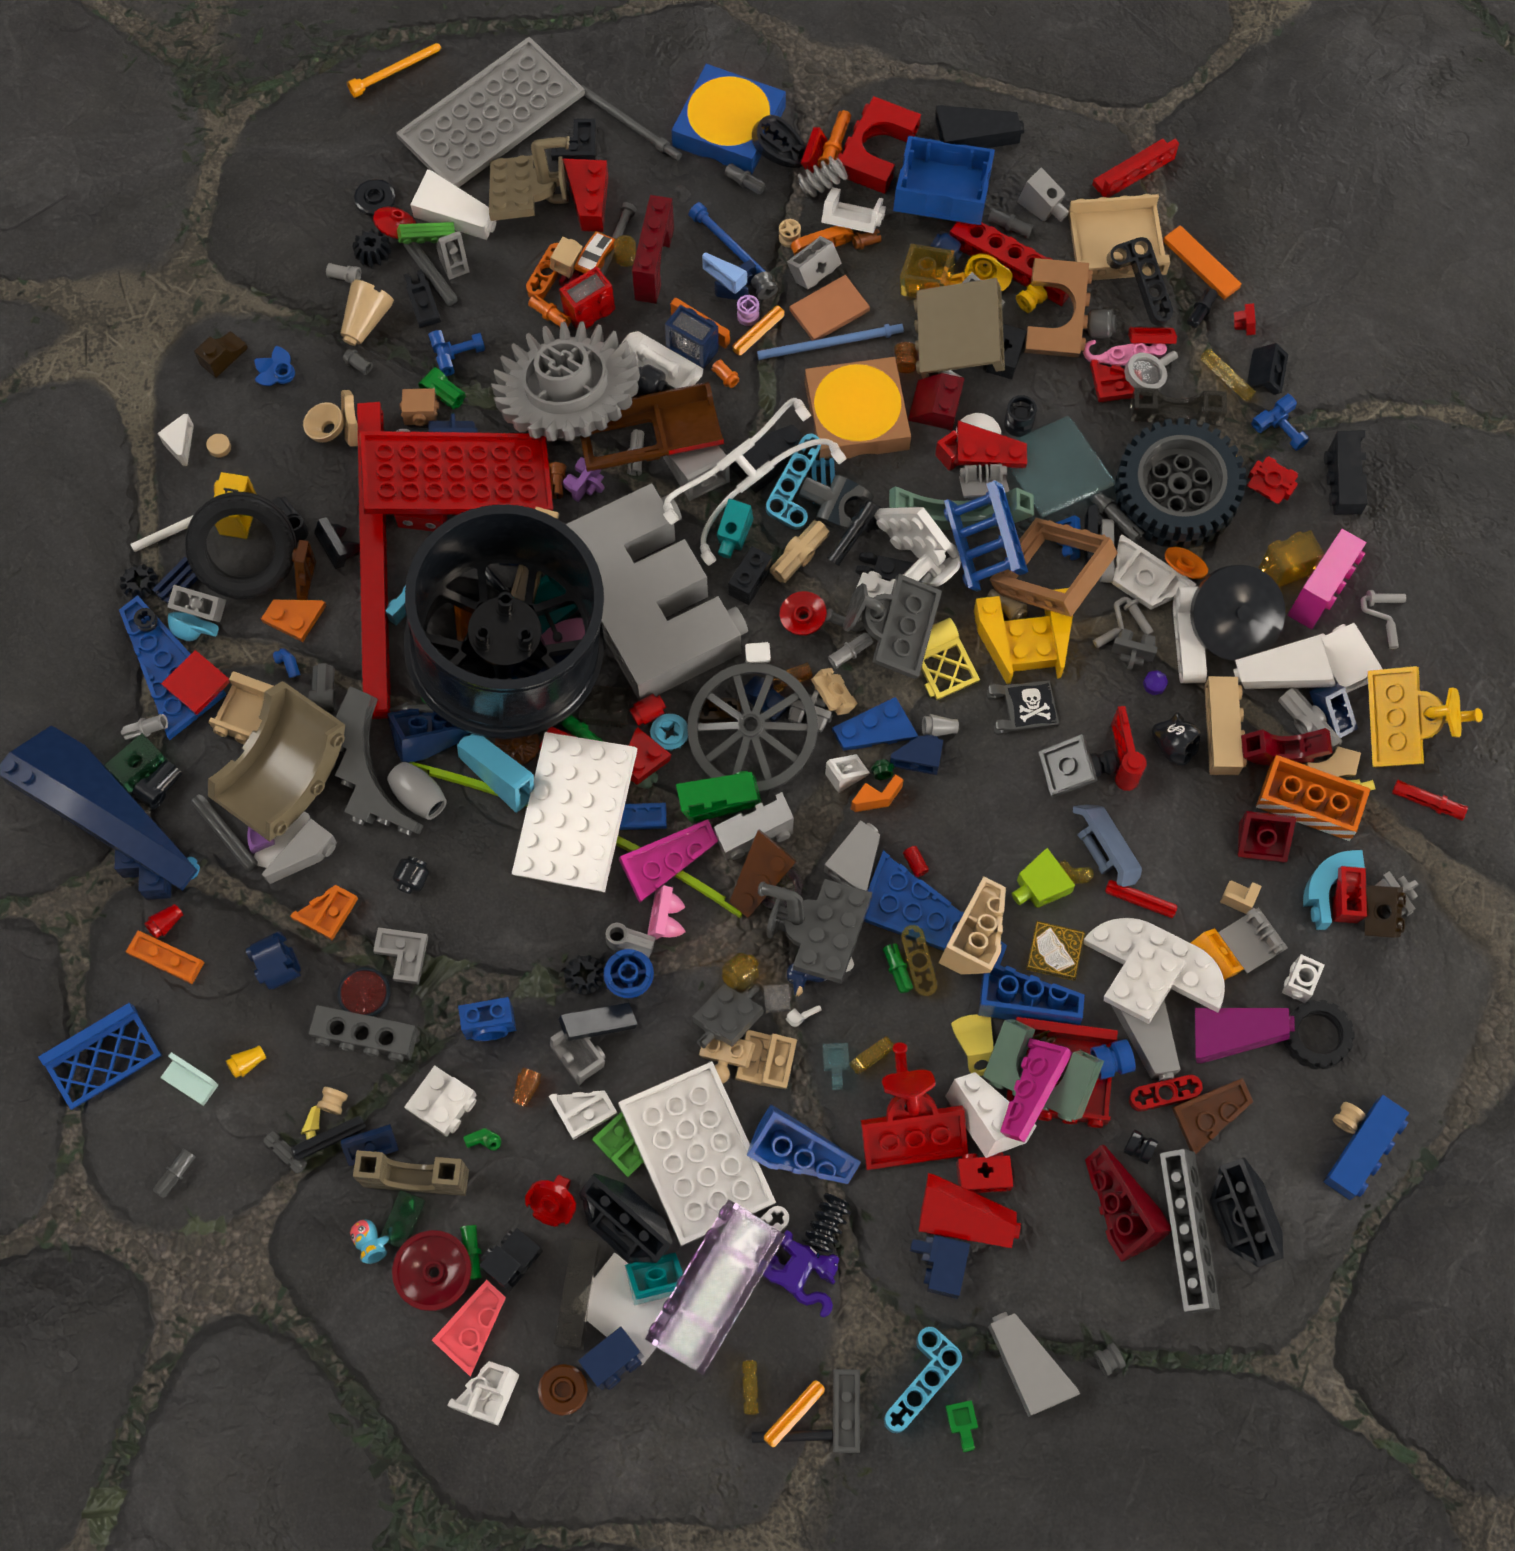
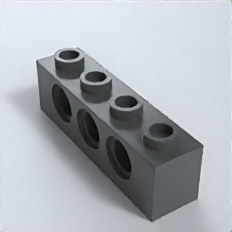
(327, 1018)

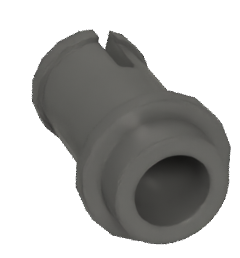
(352, 358)

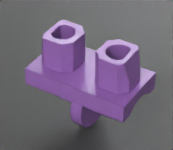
(586, 483)

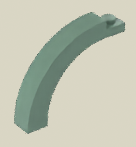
(1019, 501)

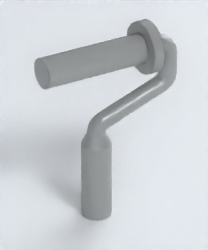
(1372, 598)
(1136, 613)

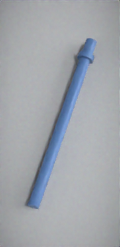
(885, 331)

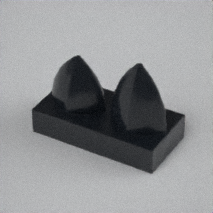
(329, 538)

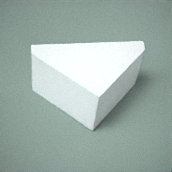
(178, 437)
(845, 771)

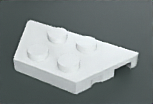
(1145, 575)

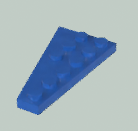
(158, 657)
(905, 900)

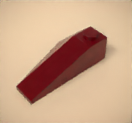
(1129, 1212)

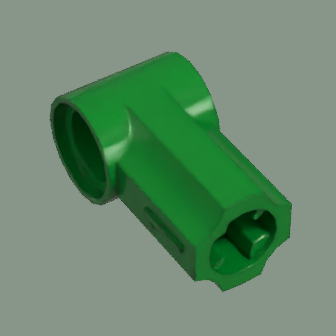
(444, 389)

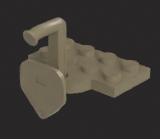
(526, 180)

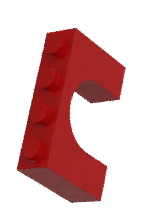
(878, 119)

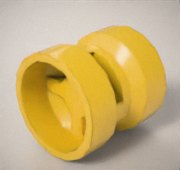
(1031, 297)

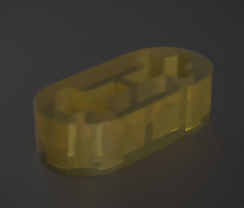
(871, 1055)

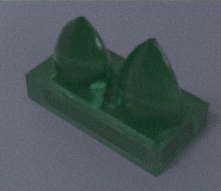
(402, 1218)

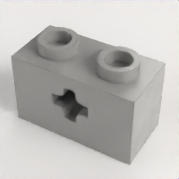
(814, 262)
(196, 603)

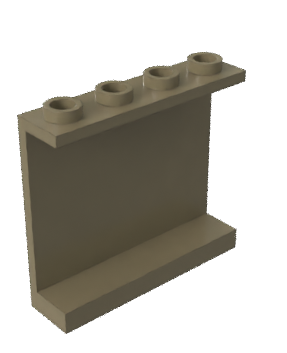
(959, 327)

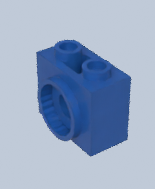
(487, 1019)

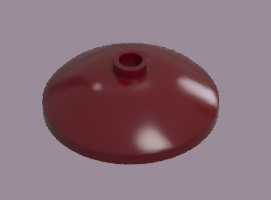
(417, 1259)

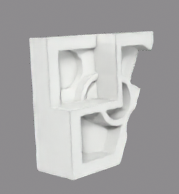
(487, 1393)

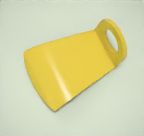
(975, 1038)

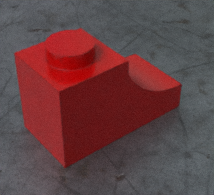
(1350, 900)

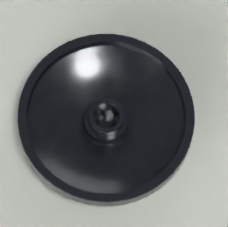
(1237, 612)

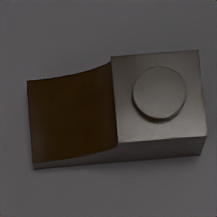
(219, 353)

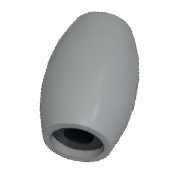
(416, 790)

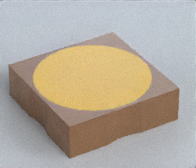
(858, 407)

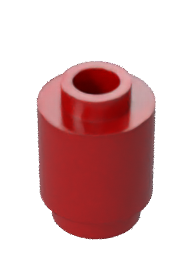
(647, 709)

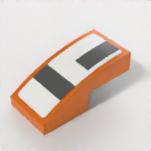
(594, 252)

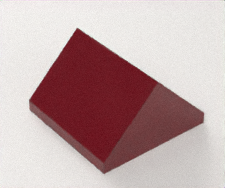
(1265, 836)

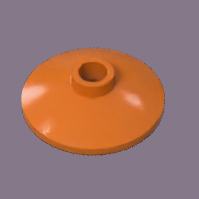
(1186, 562)

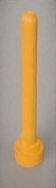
(357, 86)

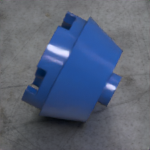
(628, 973)

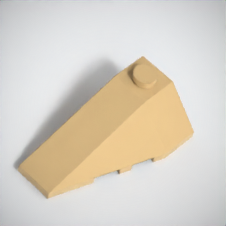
(978, 935)

